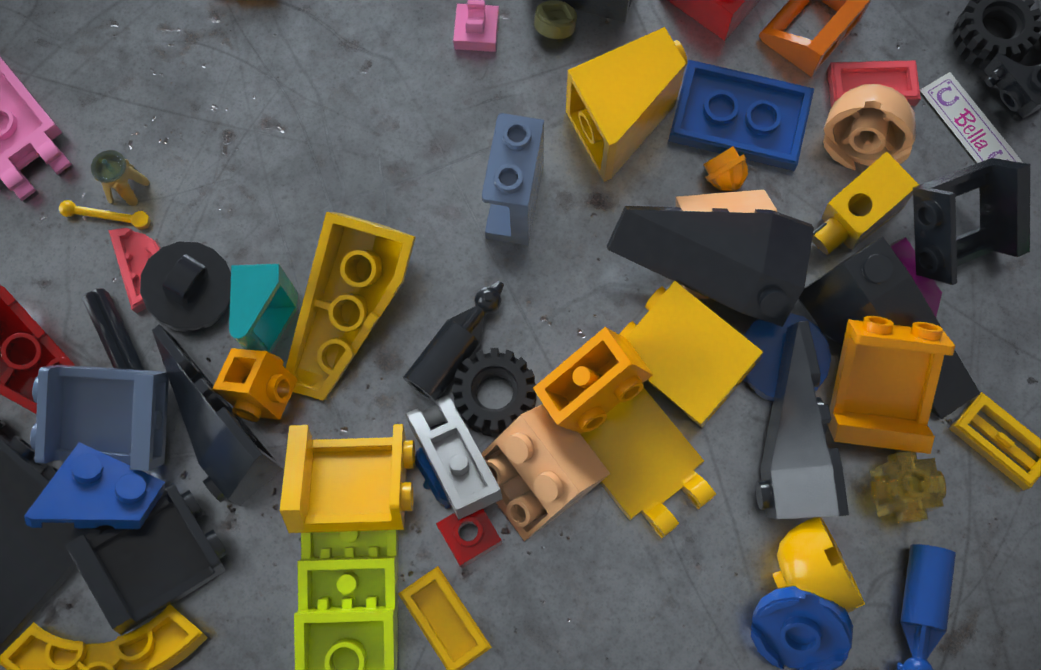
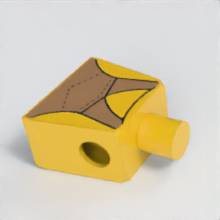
(873, 197)

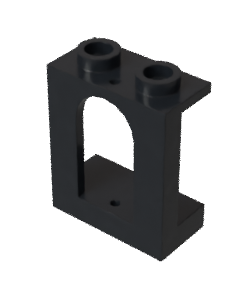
(1003, 217)

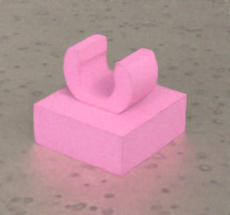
(476, 26)

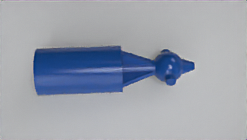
(926, 602)

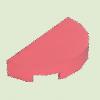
(132, 254)

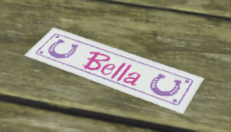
(967, 120)

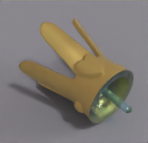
(113, 172)

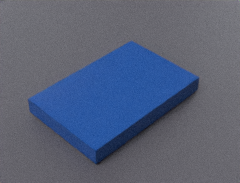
(744, 111)

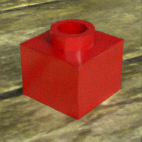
(469, 551)

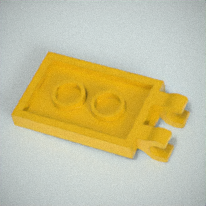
(647, 462)

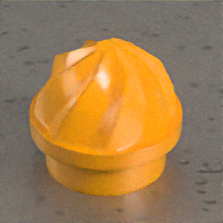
(727, 170)

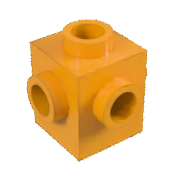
(255, 384)

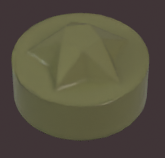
(555, 19)

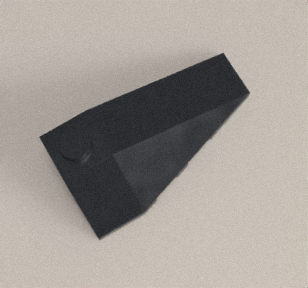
(731, 257)
(879, 285)
(221, 440)
(797, 466)

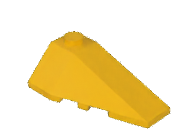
(347, 291)

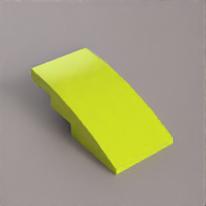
(347, 601)

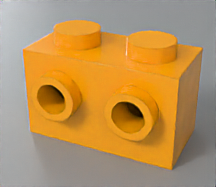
(593, 382)

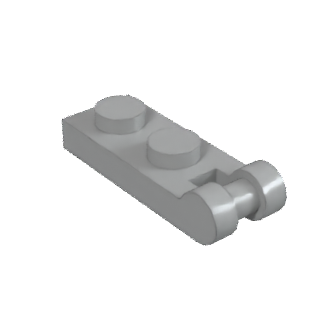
(454, 457)

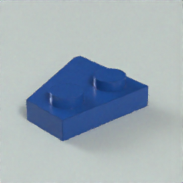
(96, 492)

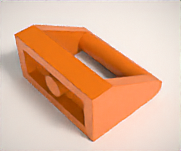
(807, 53)

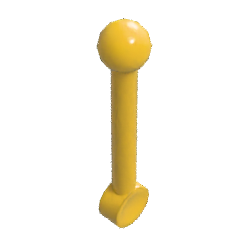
(139, 219)

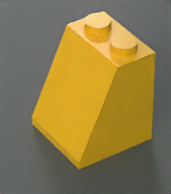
(624, 97)

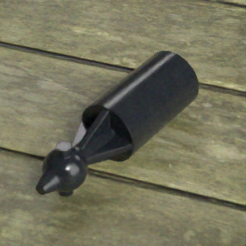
(452, 345)

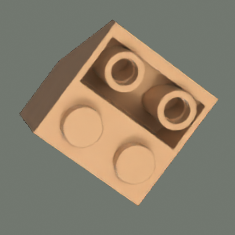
(541, 470)

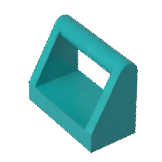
(260, 305)

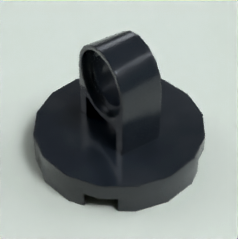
(186, 286)

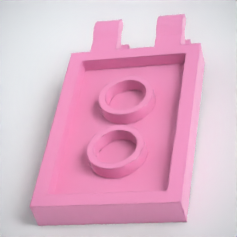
(24, 134)

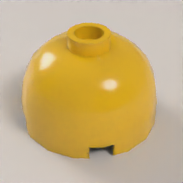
(815, 565)

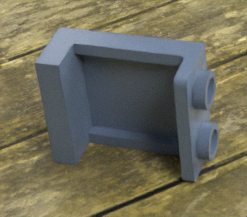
(513, 178)
(102, 408)

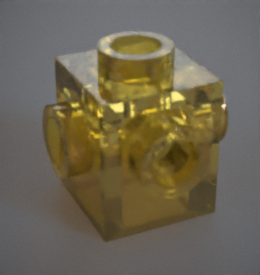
(892, 492)

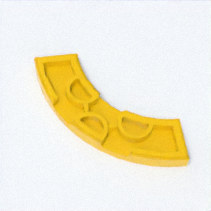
(153, 646)

